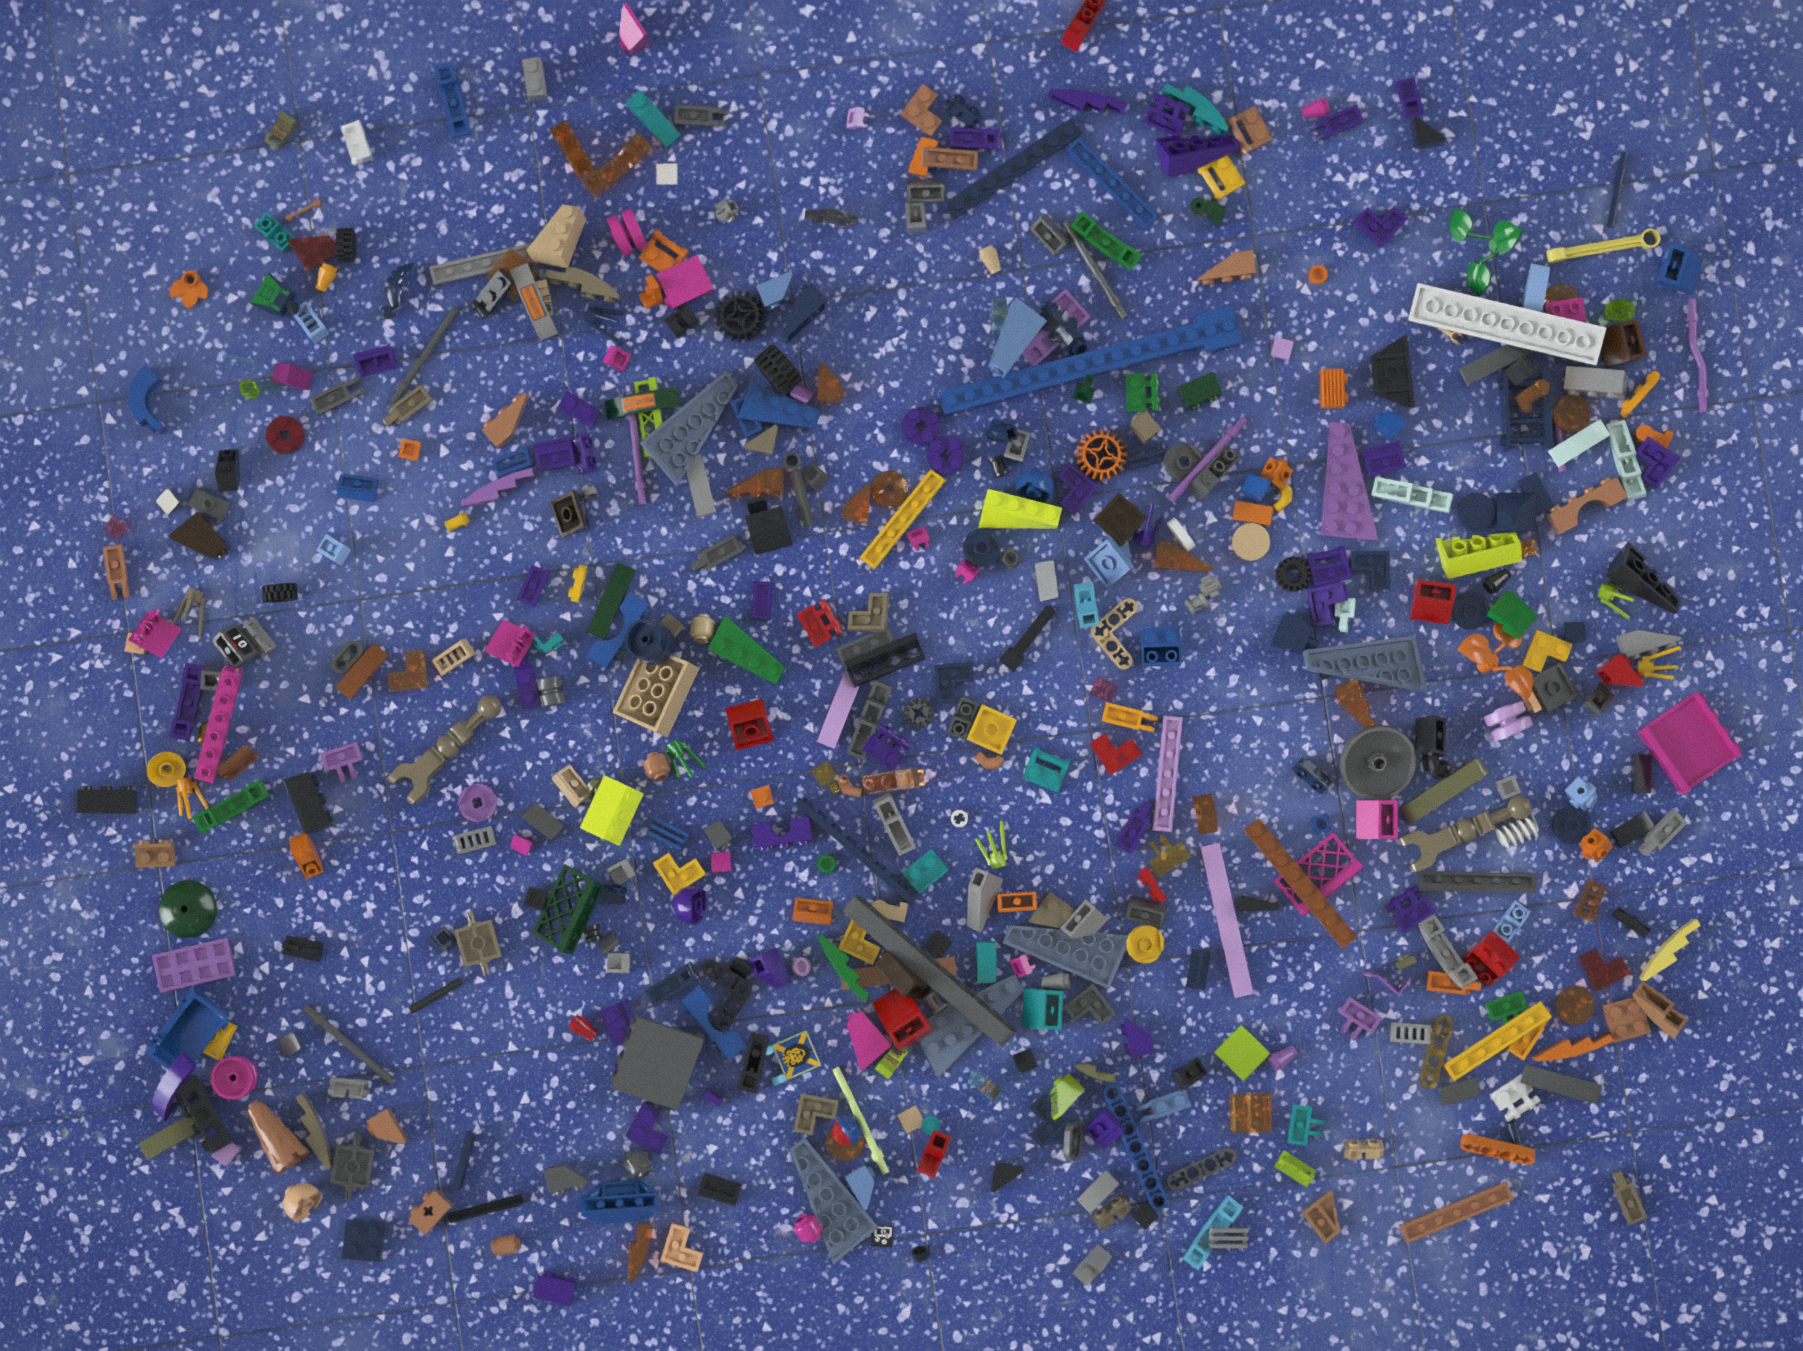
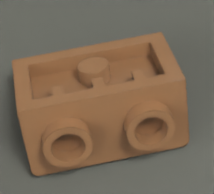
(155, 855)

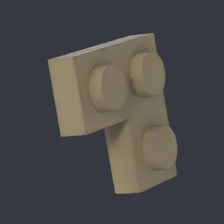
(872, 620)
(809, 1108)

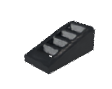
(1252, 904)

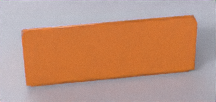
(915, 166)
(812, 911)

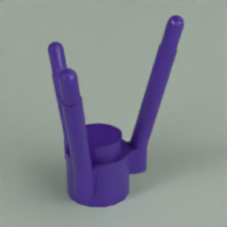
(1145, 538)

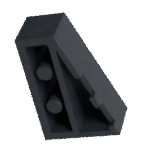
(105, 800)

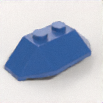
(620, 1202)

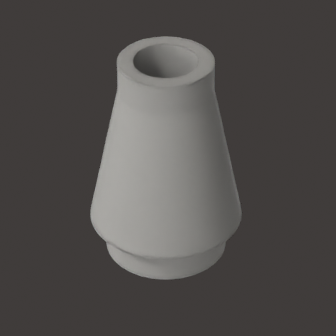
(1058, 981)

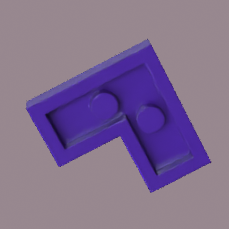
(1380, 229)
(1661, 461)
(1080, 486)
(1321, 600)
(642, 1131)

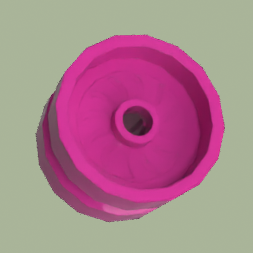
(627, 232)
(245, 1073)

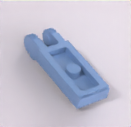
(1165, 1105)

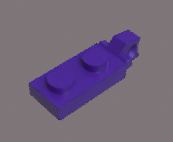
(527, 685)
(1134, 828)

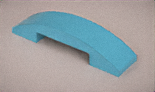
(1222, 1217)

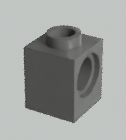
(719, 835)

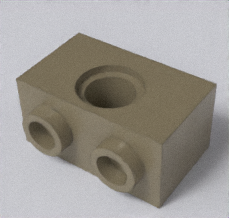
(1144, 427)

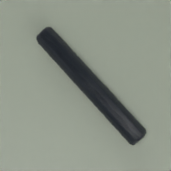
(486, 1208)

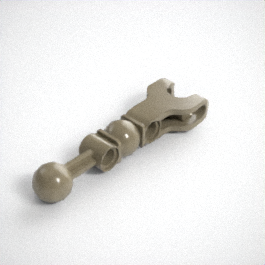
(446, 748)
(1463, 831)

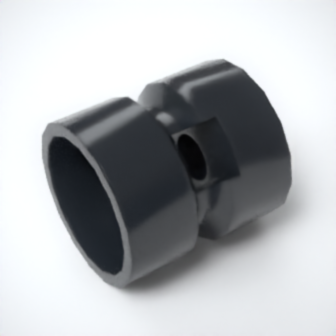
(688, 318)

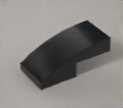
(1632, 829)

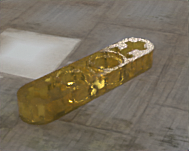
(1439, 1052)

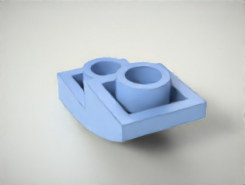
(1511, 921)

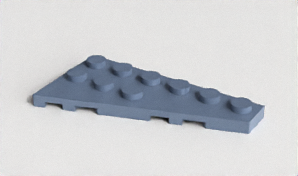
(1383, 662)
(955, 1032)
(835, 1208)

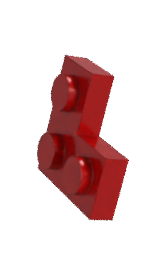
(1114, 758)
(1147, 878)

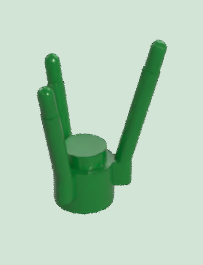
(676, 750)

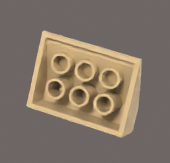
(656, 693)

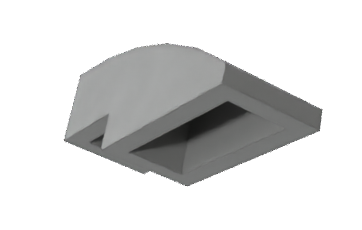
(700, 488)
(894, 824)

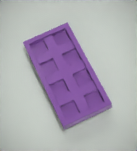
(1041, 345)
(194, 965)

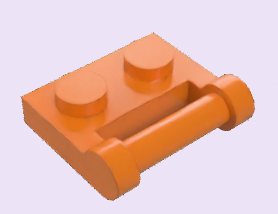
(659, 259)

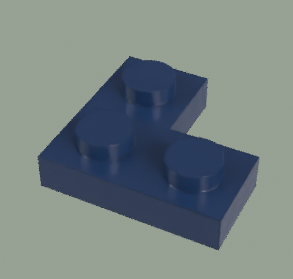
(1377, 563)
(947, 675)
(1048, 1127)

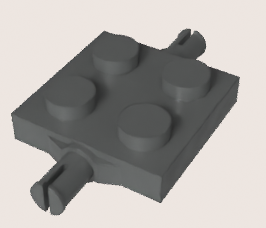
(352, 1166)

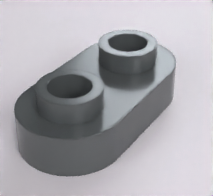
(347, 657)
(1073, 1141)

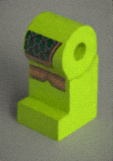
(891, 1061)

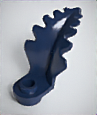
(394, 292)
(1062, 328)

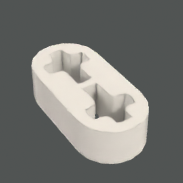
(1180, 534)

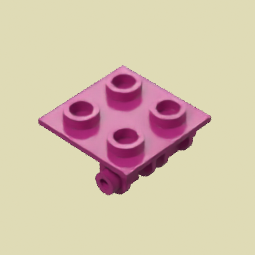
(1568, 308)
(155, 634)
(510, 642)

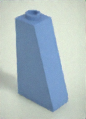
(1016, 334)

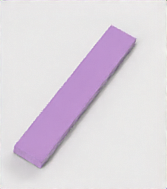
(1167, 773)

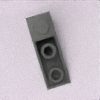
(1213, 473)

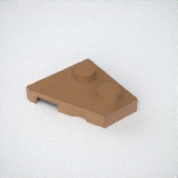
(1323, 1217)

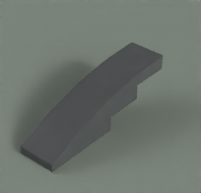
(1492, 363)
(869, 718)
(1560, 1084)

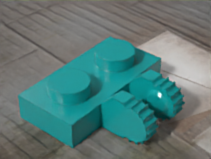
(1300, 1123)

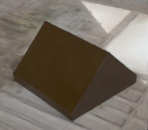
(569, 514)

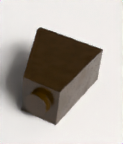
(201, 537)
(902, 977)

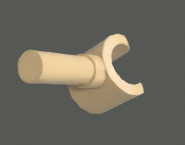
(1452, 335)

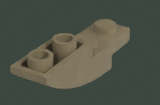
(591, 285)

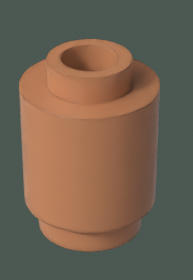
(506, 1245)

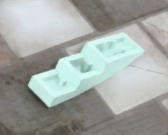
(1625, 460)
(1412, 495)

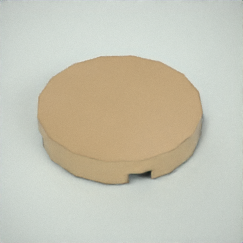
(1250, 542)

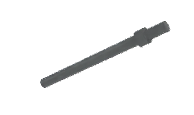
(1114, 300)
(404, 386)
(320, 1019)

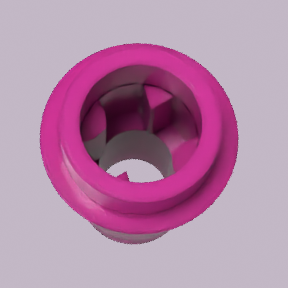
(1316, 109)

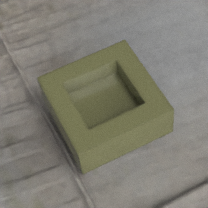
(1404, 961)

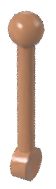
(316, 203)

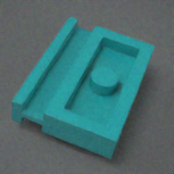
(925, 871)

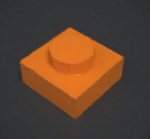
(410, 449)
(762, 796)

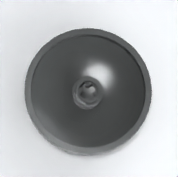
(1377, 762)

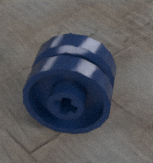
(649, 641)

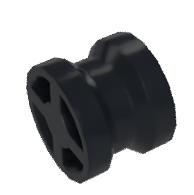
(592, 933)

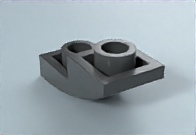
(963, 717)

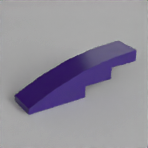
(1079, 99)

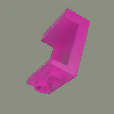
(684, 282)

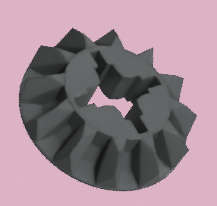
(920, 722)

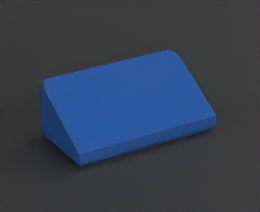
(357, 487)

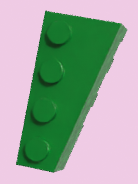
(740, 649)

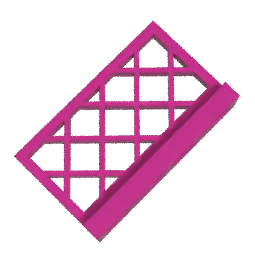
(1334, 883)

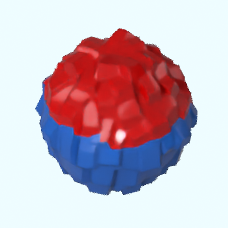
(846, 1131)

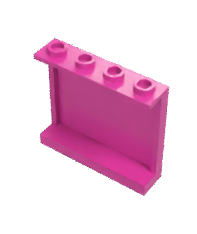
(1689, 742)

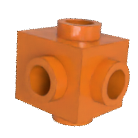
(1276, 472)
(1595, 846)

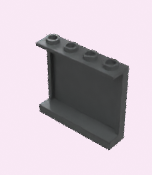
(656, 1062)

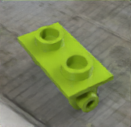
(1295, 1168)

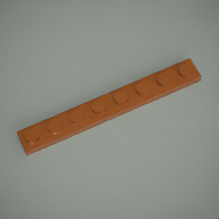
(1301, 884)

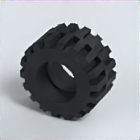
(778, 369)

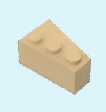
(558, 238)

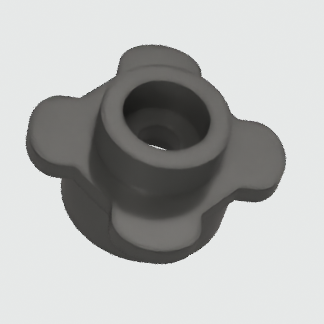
(1005, 558)

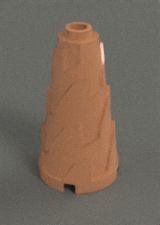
(276, 1139)

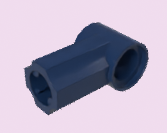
(1001, 431)

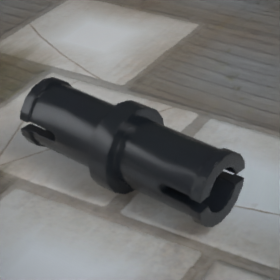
(1631, 922)

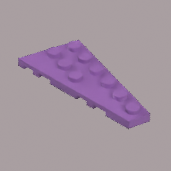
(1345, 499)

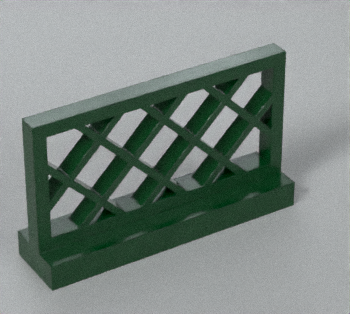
(578, 916)

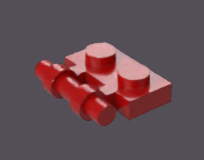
(815, 627)

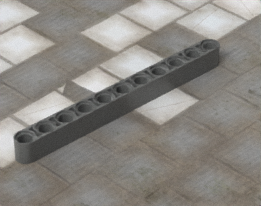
(929, 970)

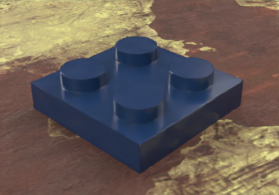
(363, 1240)

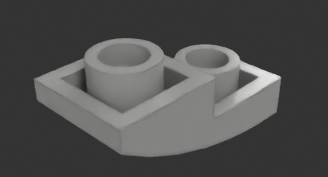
(1098, 1192)

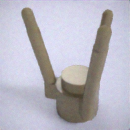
(192, 598)

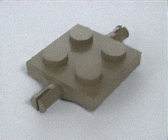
(478, 943)

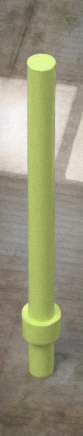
(877, 1154)

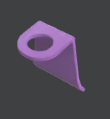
(1397, 990)

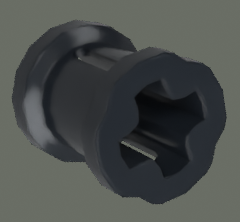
(998, 466)

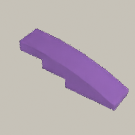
(492, 491)

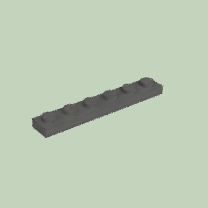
(1477, 882)

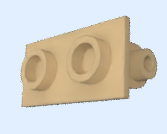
(1372, 1148)

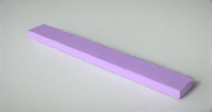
(1226, 920)

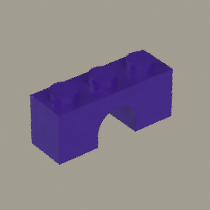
(765, 837)

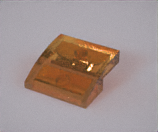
(1250, 1112)

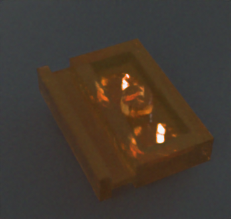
(237, 763)

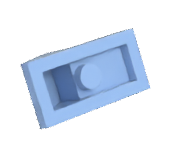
(333, 549)

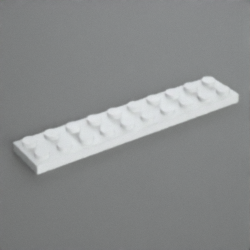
(1507, 324)

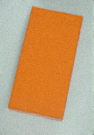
(1252, 513)

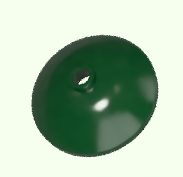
(200, 913)

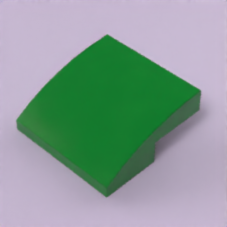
(1513, 614)

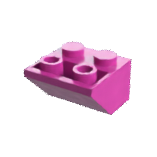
(1376, 819)

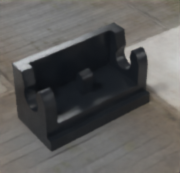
(719, 1189)

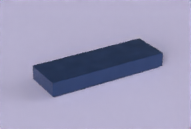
(464, 1160)

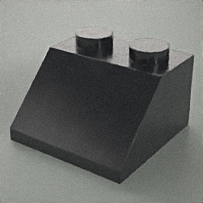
(768, 530)

